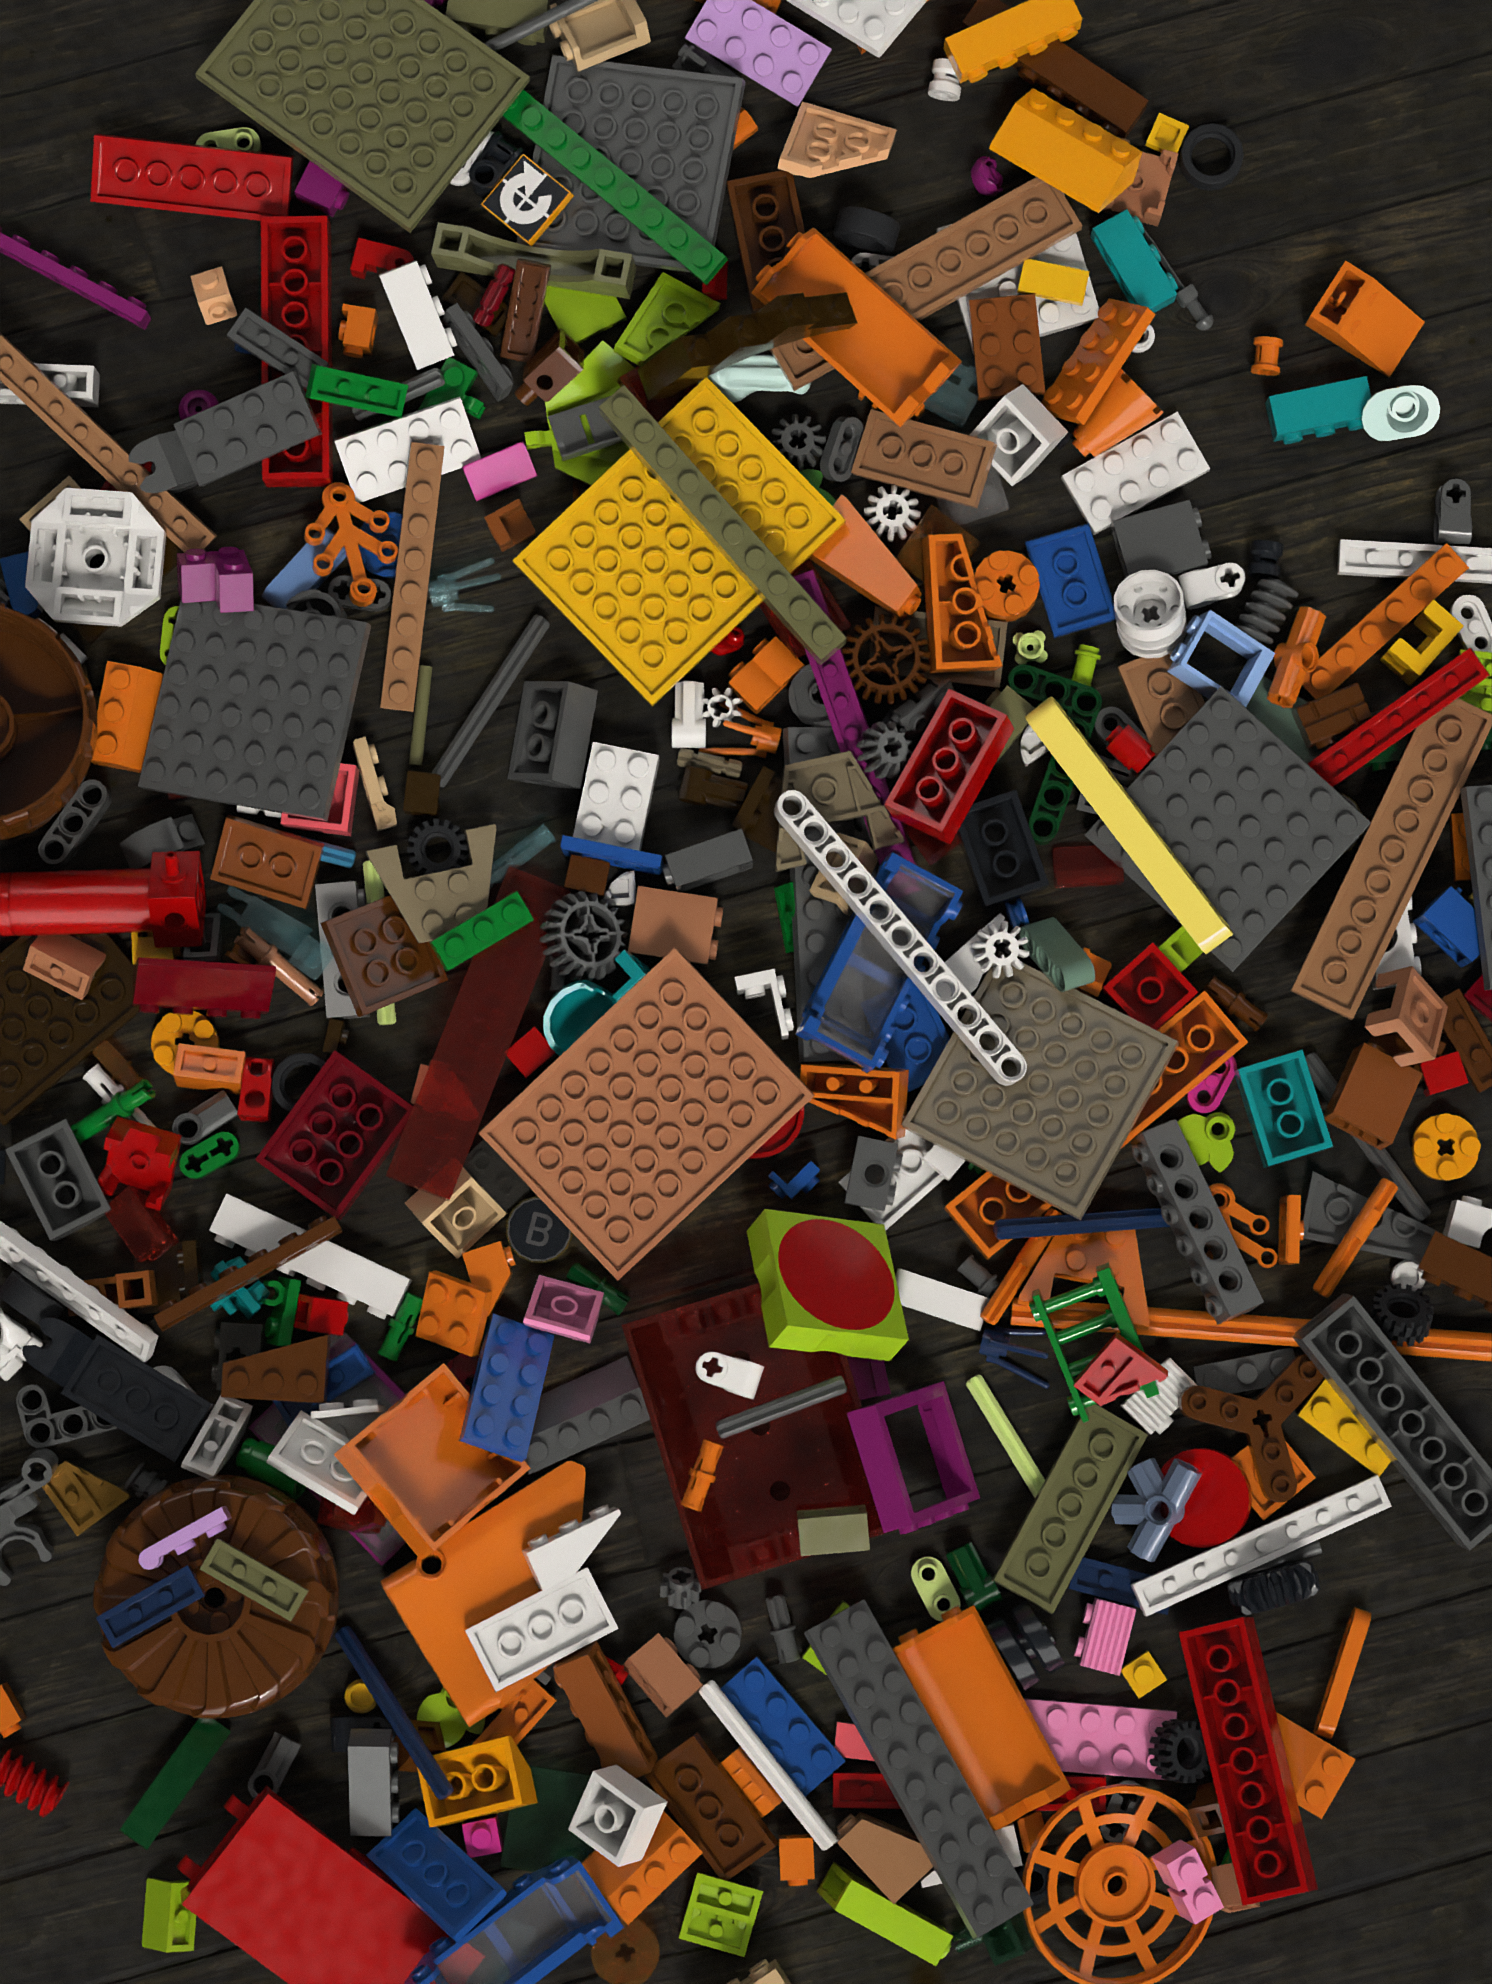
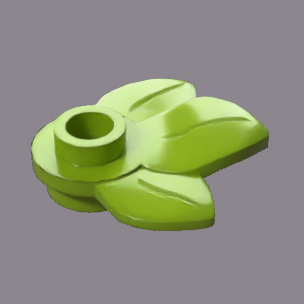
(1206, 1145)
(442, 1709)

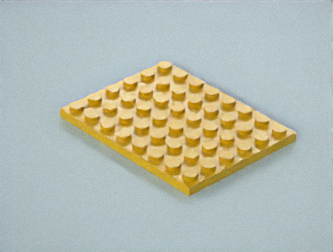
(641, 570)

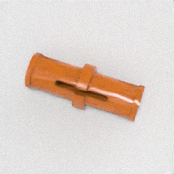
(702, 1475)

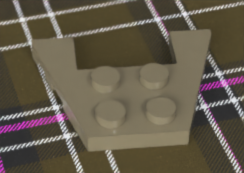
(838, 793)
(441, 898)

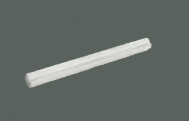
(768, 1765)

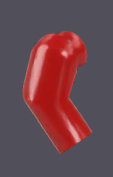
(730, 643)

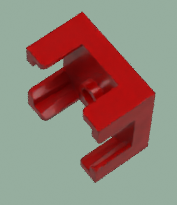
(140, 1158)

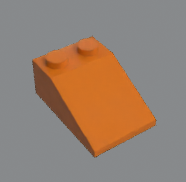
(1314, 1766)

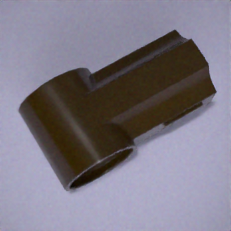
(704, 788)

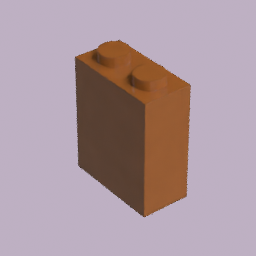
(1372, 1096)

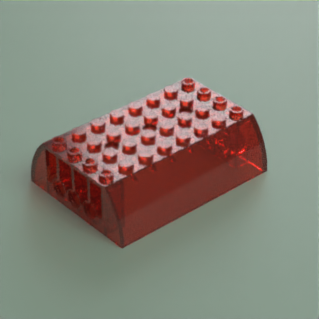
(810, 1449)

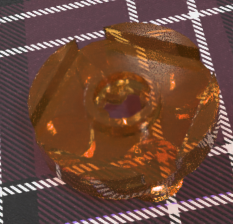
(642, 1961)

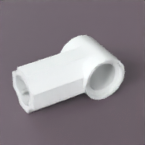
(689, 724)

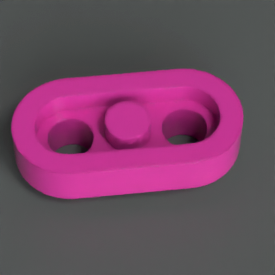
(1214, 1084)

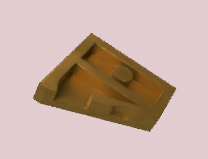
(82, 1496)

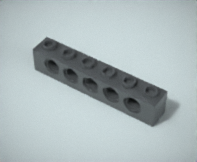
(1199, 1204)

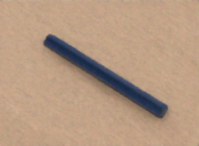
(1090, 1223)
(394, 1713)

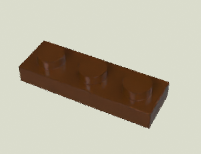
(1469, 1040)

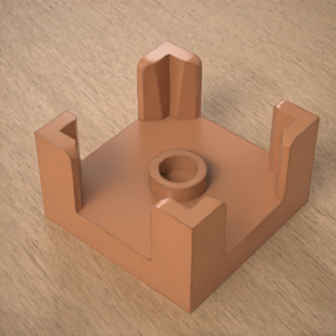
(1149, 190)
(1414, 1014)

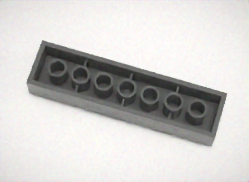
(1402, 1417)

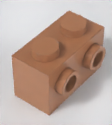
(663, 1674)

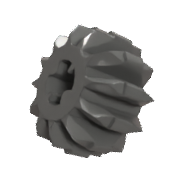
(811, 441)
(882, 762)

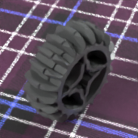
(590, 920)

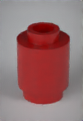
(1130, 748)

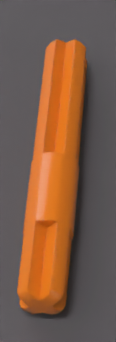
(1355, 1237)
(1016, 1275)

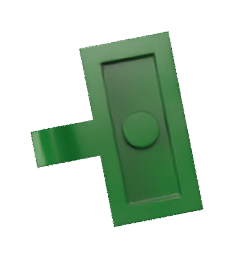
(458, 382)

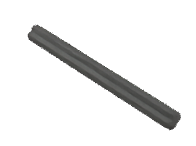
(491, 698)
(1379, 1158)

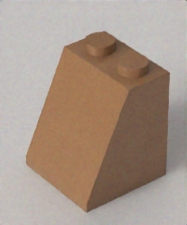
(884, 1853)

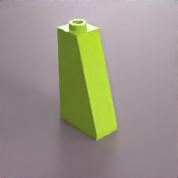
(873, 1910)

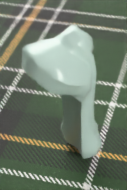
(752, 375)

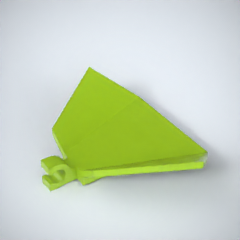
(593, 383)

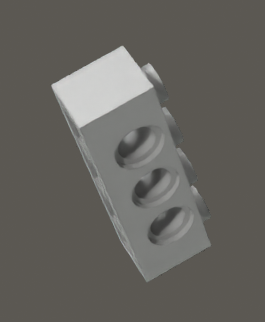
(330, 899)

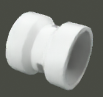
(945, 82)

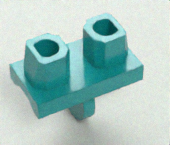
(244, 1299)

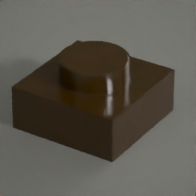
(336, 1037)

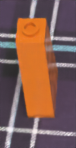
(866, 564)

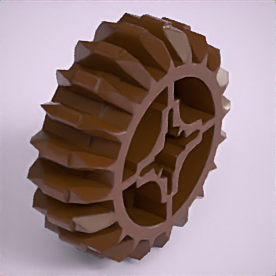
(871, 665)

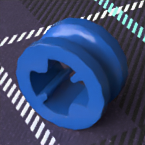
(1016, 913)

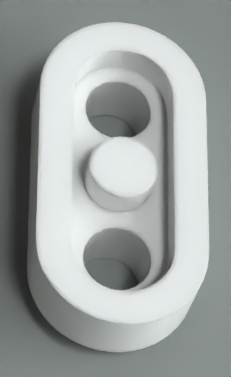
(1477, 626)

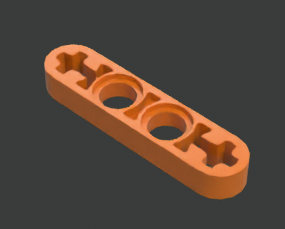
(1342, 1673)

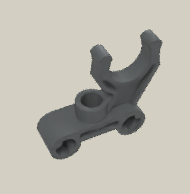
(18, 1499)

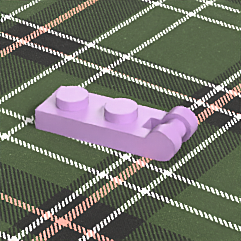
(183, 1539)

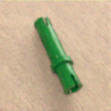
(121, 1105)

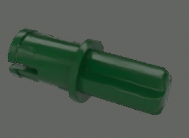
(612, 1297)

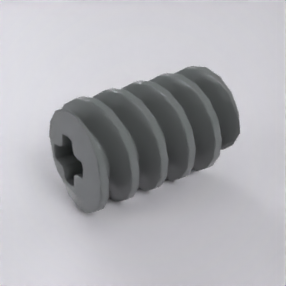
(1266, 609)

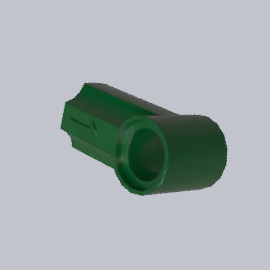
(975, 1582)

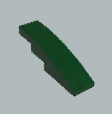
(174, 1781)

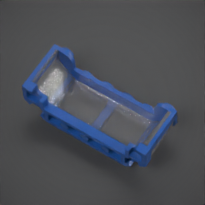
(861, 982)
(526, 1933)

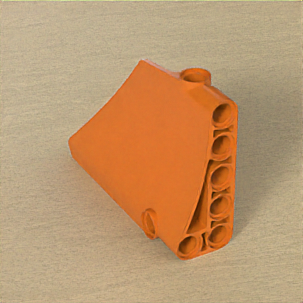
(477, 1579)

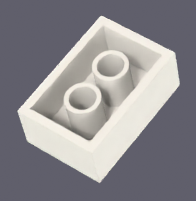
(616, 796)

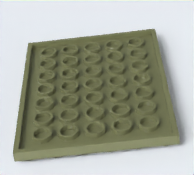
(367, 92)

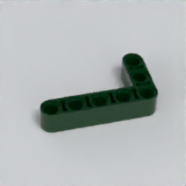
(1082, 719)

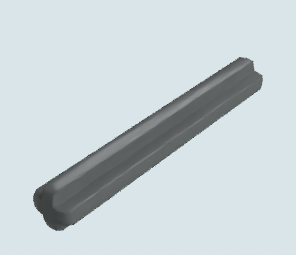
(781, 1407)

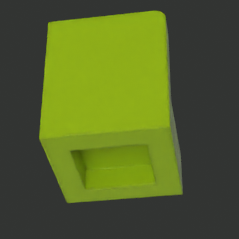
(1181, 949)

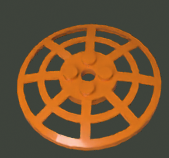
(1115, 1908)

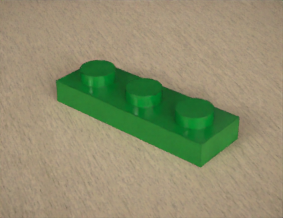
(356, 390)
(481, 931)

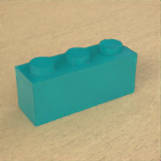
(1134, 262)
(1317, 410)

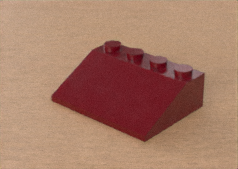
(202, 986)
(336, 1135)

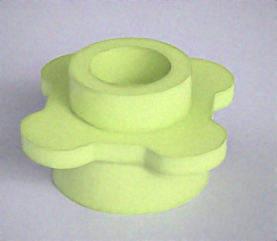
(1036, 640)

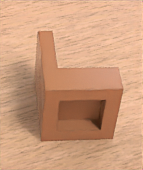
(1227, 1888)

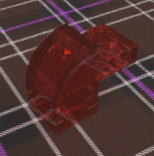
(365, 1521)

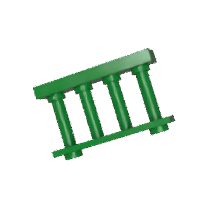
(1115, 1317)

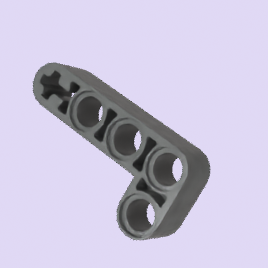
(55, 1421)

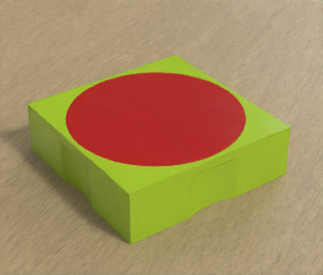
(827, 1285)

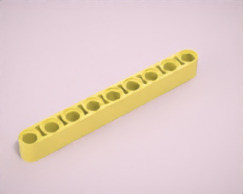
(1129, 825)

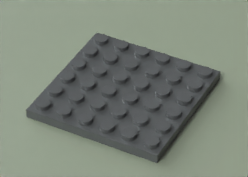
(657, 127)
(255, 708)
(1239, 819)

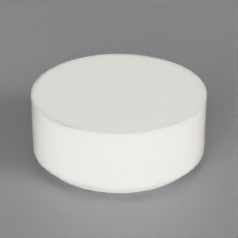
(1406, 1273)

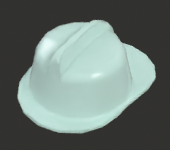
(1400, 413)

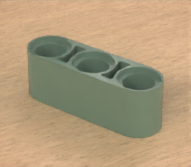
(1057, 954)

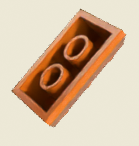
(125, 715)
(638, 1884)

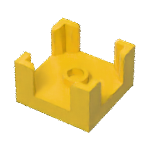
(1438, 627)

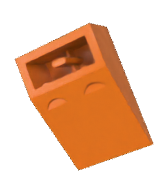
(1365, 319)

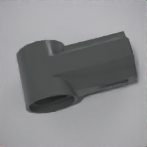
(208, 1116)
(275, 1762)

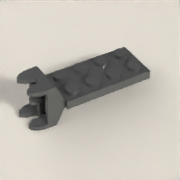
(228, 436)

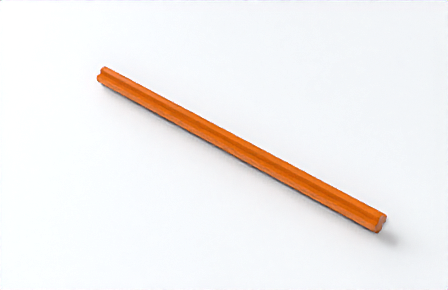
(1252, 1329)

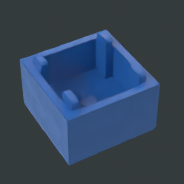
(1451, 925)

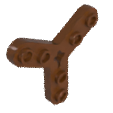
(1236, 1413)

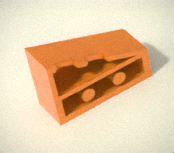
(868, 1098)

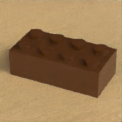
(764, 222)

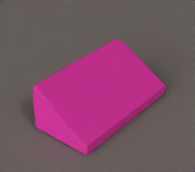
(499, 471)

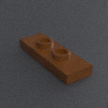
(525, 310)

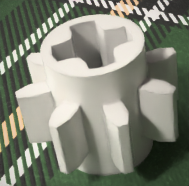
(730, 702)

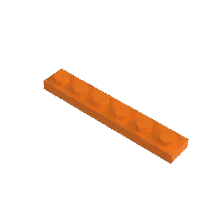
(1384, 621)

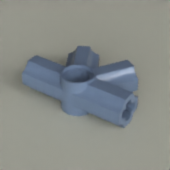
(1145, 1508)

